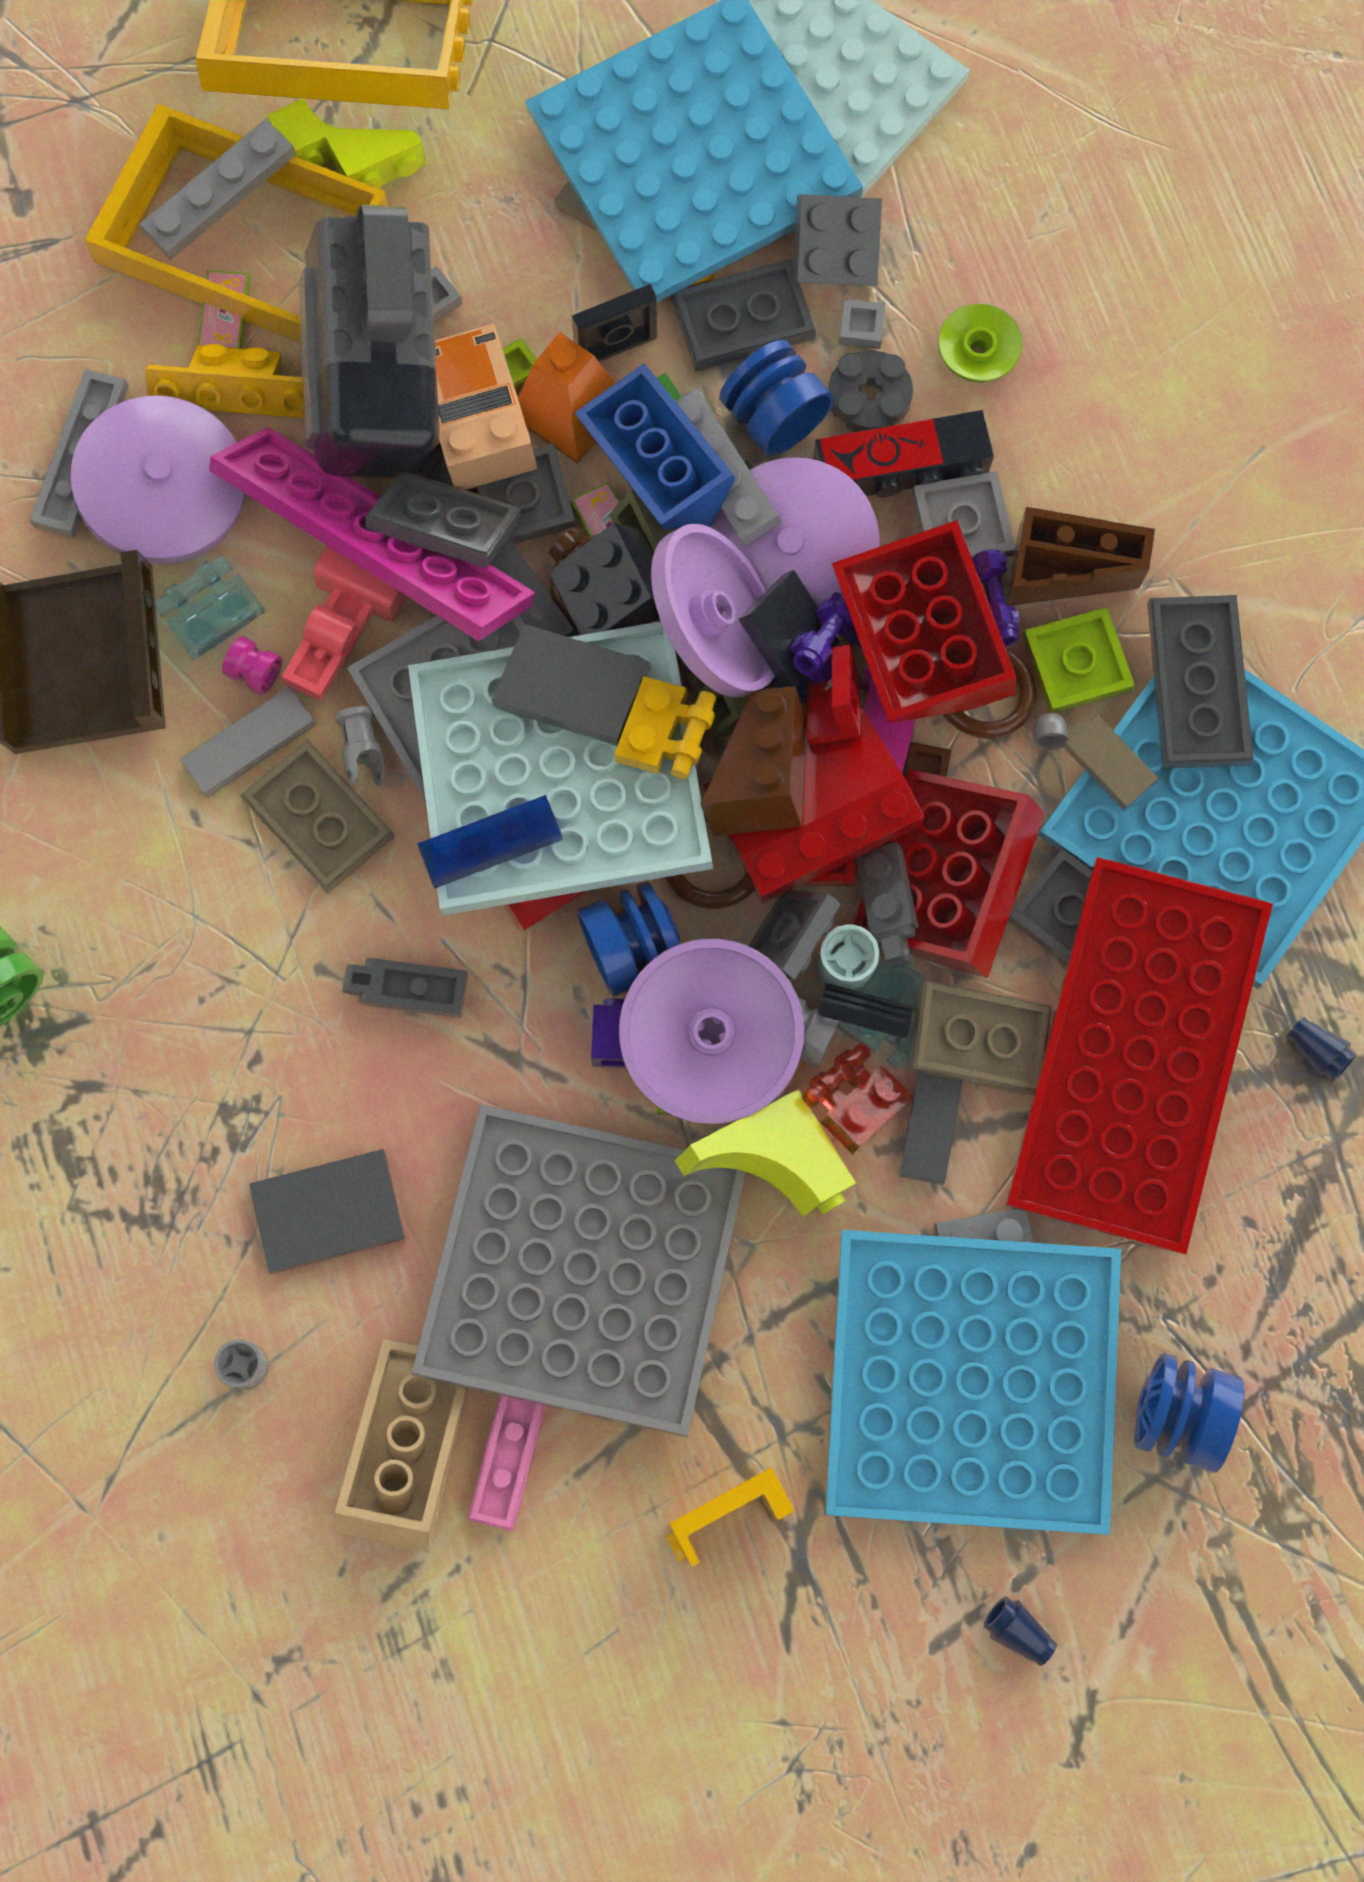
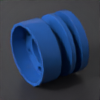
(776, 397)
(627, 938)
(1178, 1409)

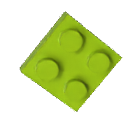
(1078, 660)

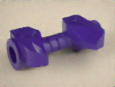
(990, 567)
(814, 649)

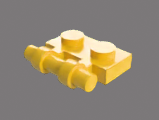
(653, 722)

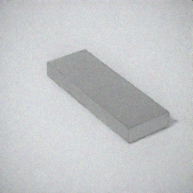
(248, 741)

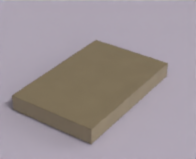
(317, 816)
(978, 1037)

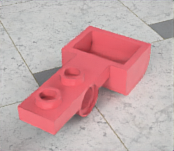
(338, 624)

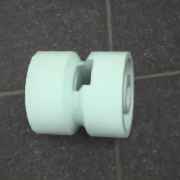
(848, 957)

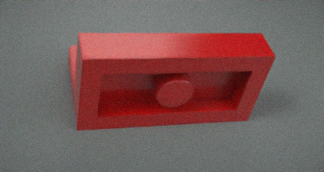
(835, 704)

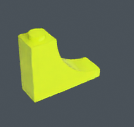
(783, 1148)

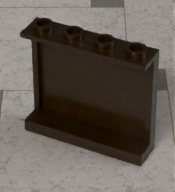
(80, 657)

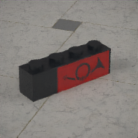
(910, 453)

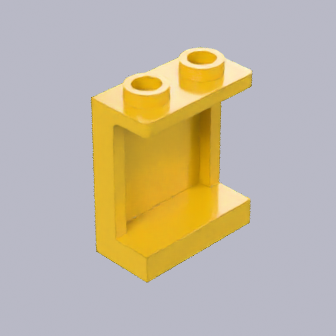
(764, 1485)

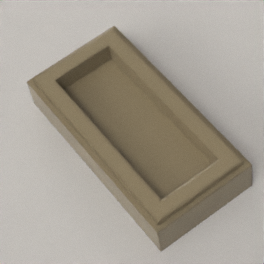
(1110, 762)

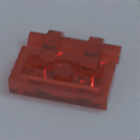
(863, 1111)

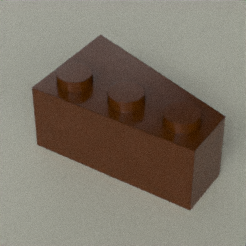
(1076, 557)
(761, 769)

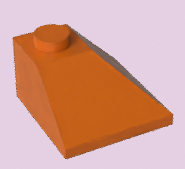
(557, 387)

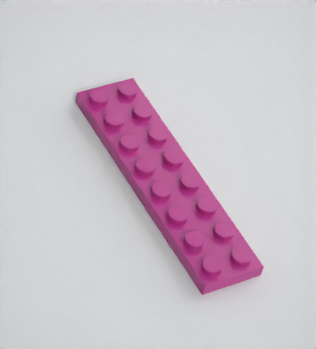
(335, 513)

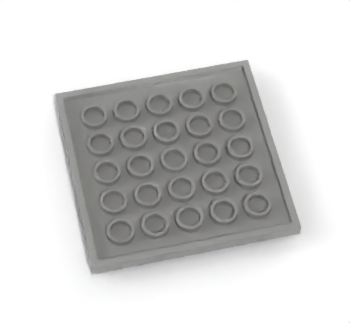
(579, 1272)

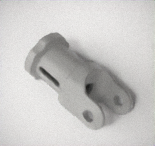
(360, 744)

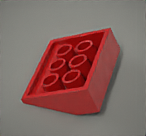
(926, 625)
(850, 807)
(964, 868)

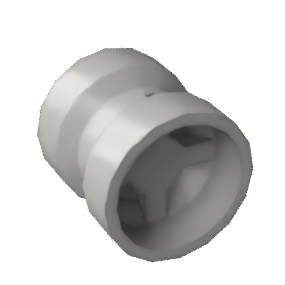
(235, 1360)

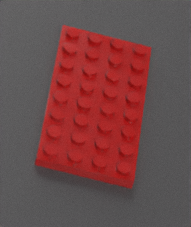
(1139, 1055)

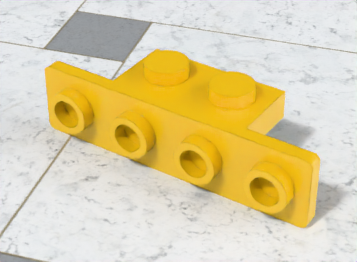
(231, 382)

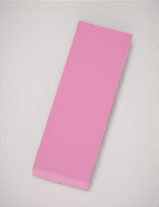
(506, 1463)

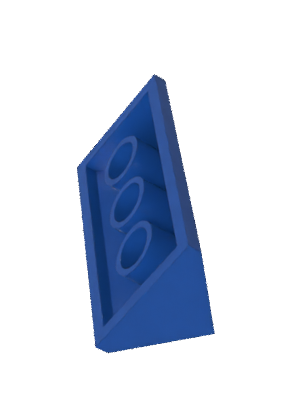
(658, 450)

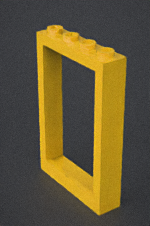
(331, 81)
(144, 174)

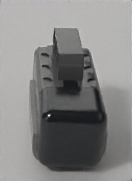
(369, 344)

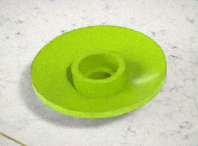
(983, 327)

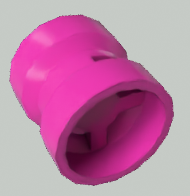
(253, 665)

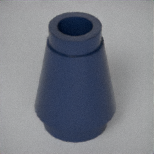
(1322, 1049)
(1019, 1631)

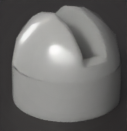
(1050, 732)

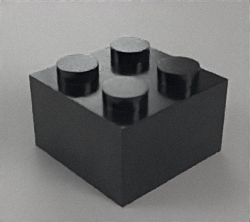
(608, 581)

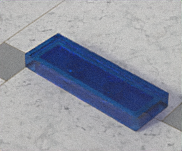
(490, 841)

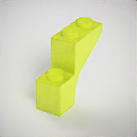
(361, 154)

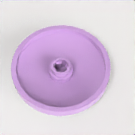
(148, 481)
(821, 519)
(700, 593)
(711, 1031)

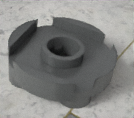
(870, 368)

